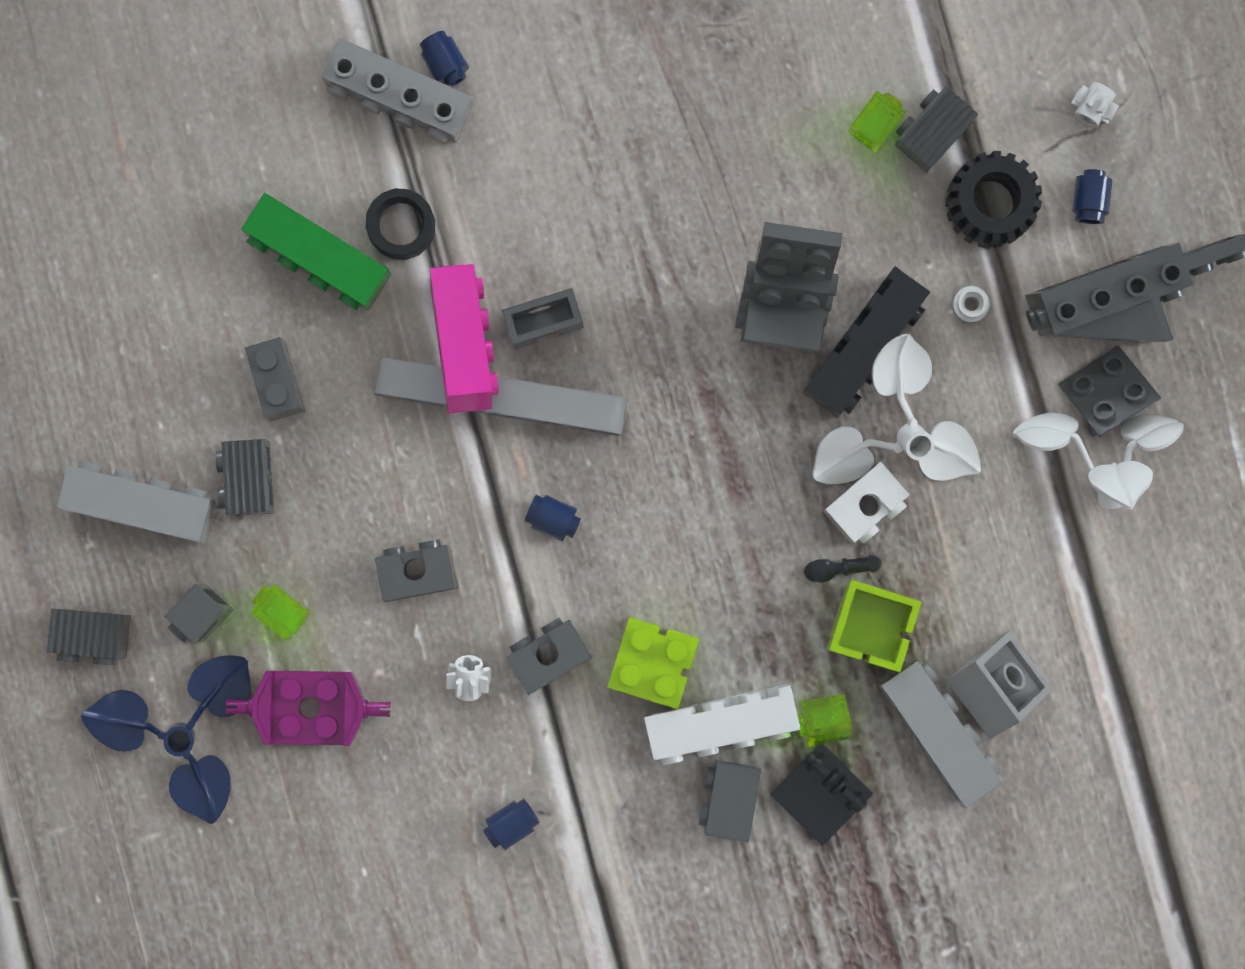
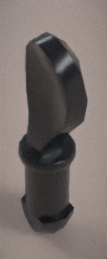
(825, 569)

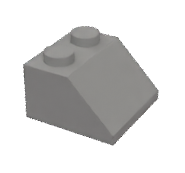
(999, 685)

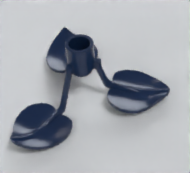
(195, 787)

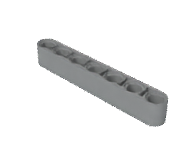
(515, 398)

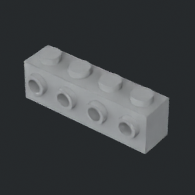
(396, 90)
(135, 503)
(940, 733)

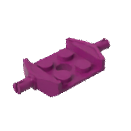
(278, 713)

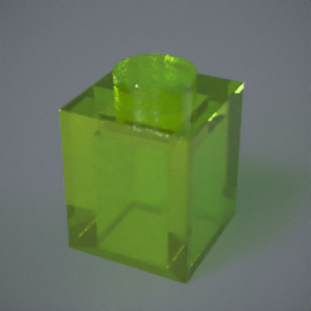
(877, 120)
(280, 611)
(825, 720)

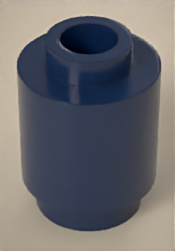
(444, 58)
(1092, 197)
(552, 517)
(510, 824)

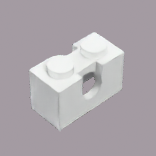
(880, 486)

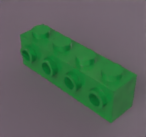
(315, 251)

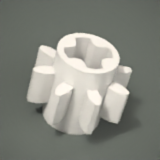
(1095, 104)
(468, 678)

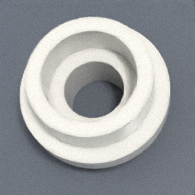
(976, 294)

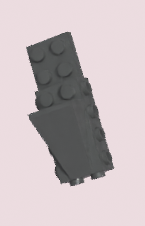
(789, 288)
(1126, 296)

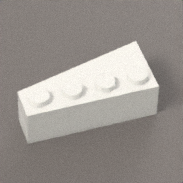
(722, 723)

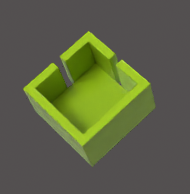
(871, 624)
(652, 663)

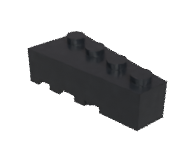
(851, 361)

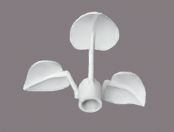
(941, 455)
(1115, 483)

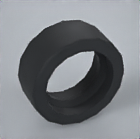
(402, 196)

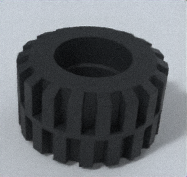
(1007, 173)

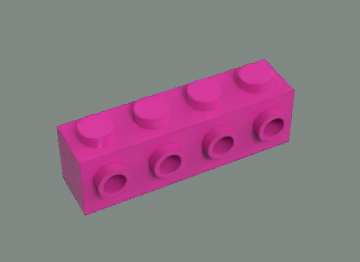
(461, 338)

